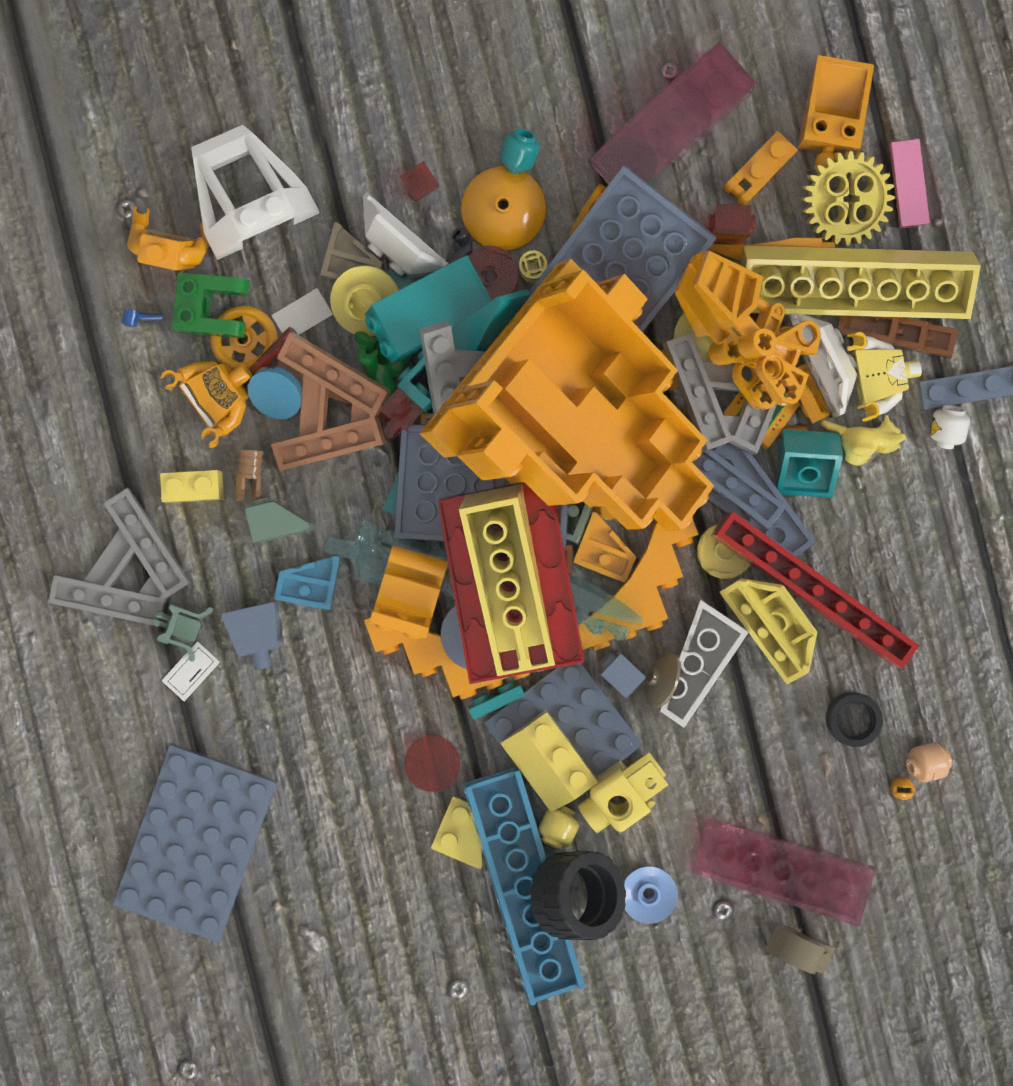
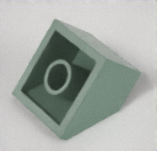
(274, 521)

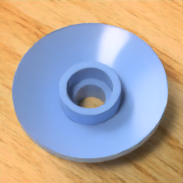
(653, 908)

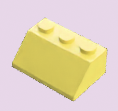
(549, 761)

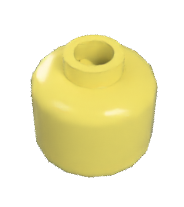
(558, 827)

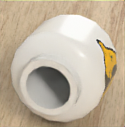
(949, 426)

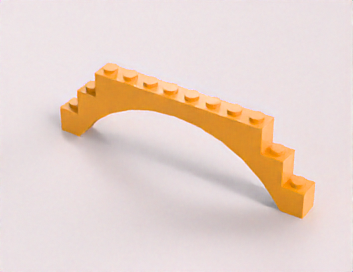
(640, 593)

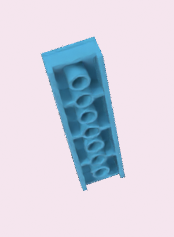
(512, 858)

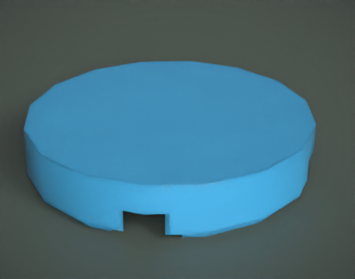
(275, 392)

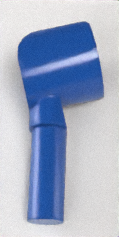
(131, 317)

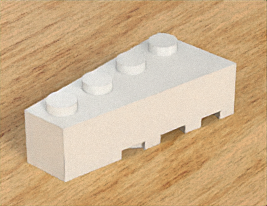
(703, 658)

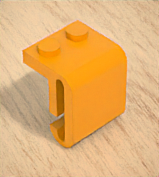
(408, 592)

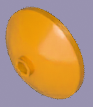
(506, 227)

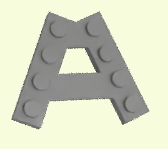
(443, 362)
(697, 385)
(134, 536)

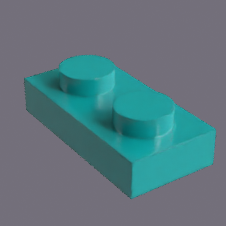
(507, 693)

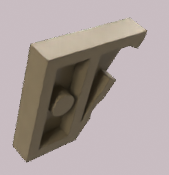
(345, 253)

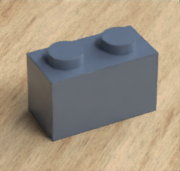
(620, 673)

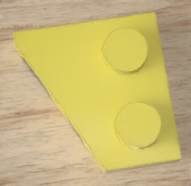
(458, 834)

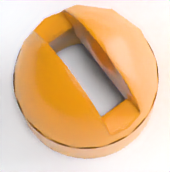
(904, 783)

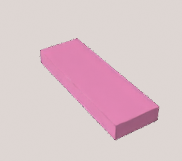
(909, 183)

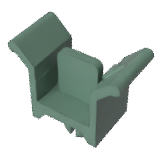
(180, 626)

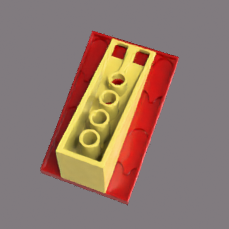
(515, 605)

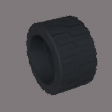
(604, 895)

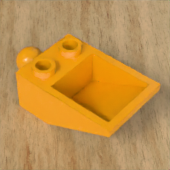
(838, 105)

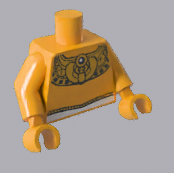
(163, 248)
(214, 393)

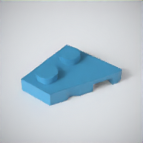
(310, 583)

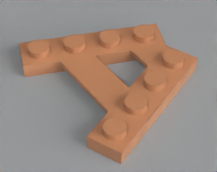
(321, 374)

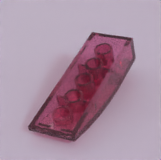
(676, 117)
(784, 871)

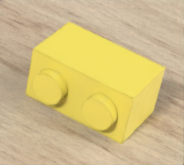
(192, 486)

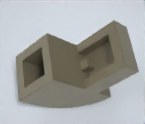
(799, 949)

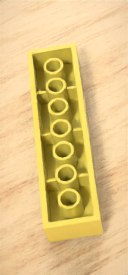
(866, 281)

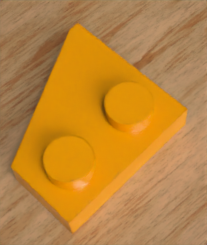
(604, 551)

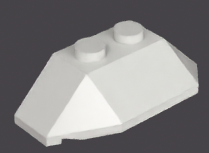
(398, 243)
(831, 365)

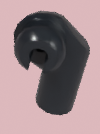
(462, 244)

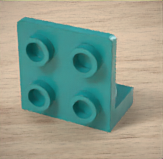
(417, 393)

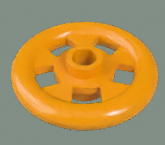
(250, 316)

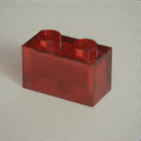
(731, 223)

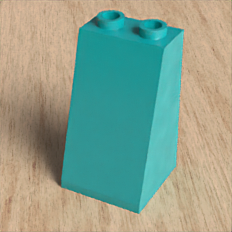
(441, 296)

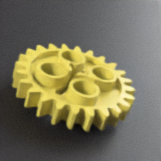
(873, 198)

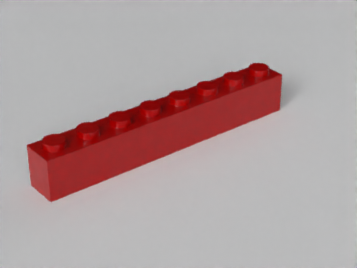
(814, 590)

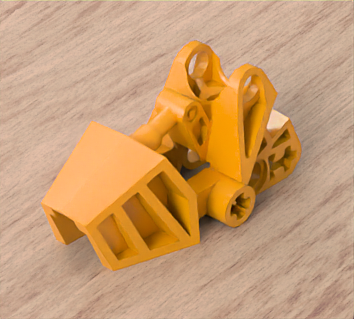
(721, 296)

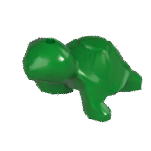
(376, 364)

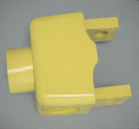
(631, 783)

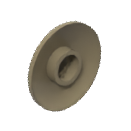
(662, 679)

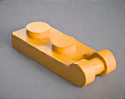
(761, 168)

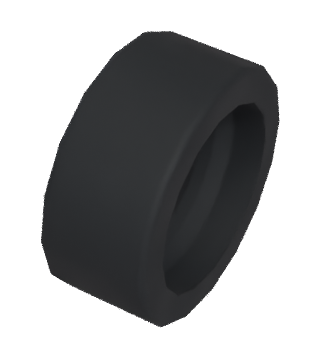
(875, 715)

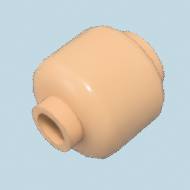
(929, 762)

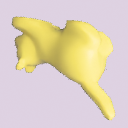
(862, 442)

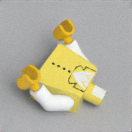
(880, 374)

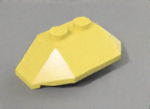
(774, 624)

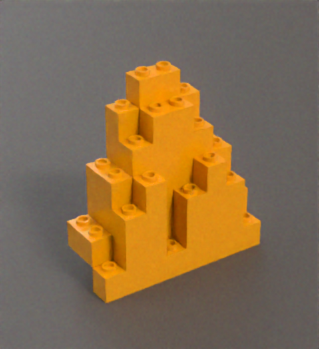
(578, 407)

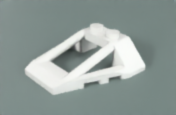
(257, 216)

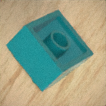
(808, 463)

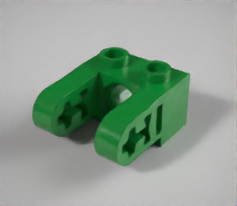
(194, 303)

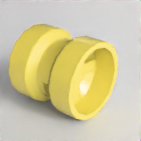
(532, 271)

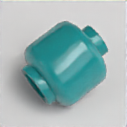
(519, 151)

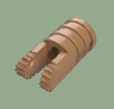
(249, 467)

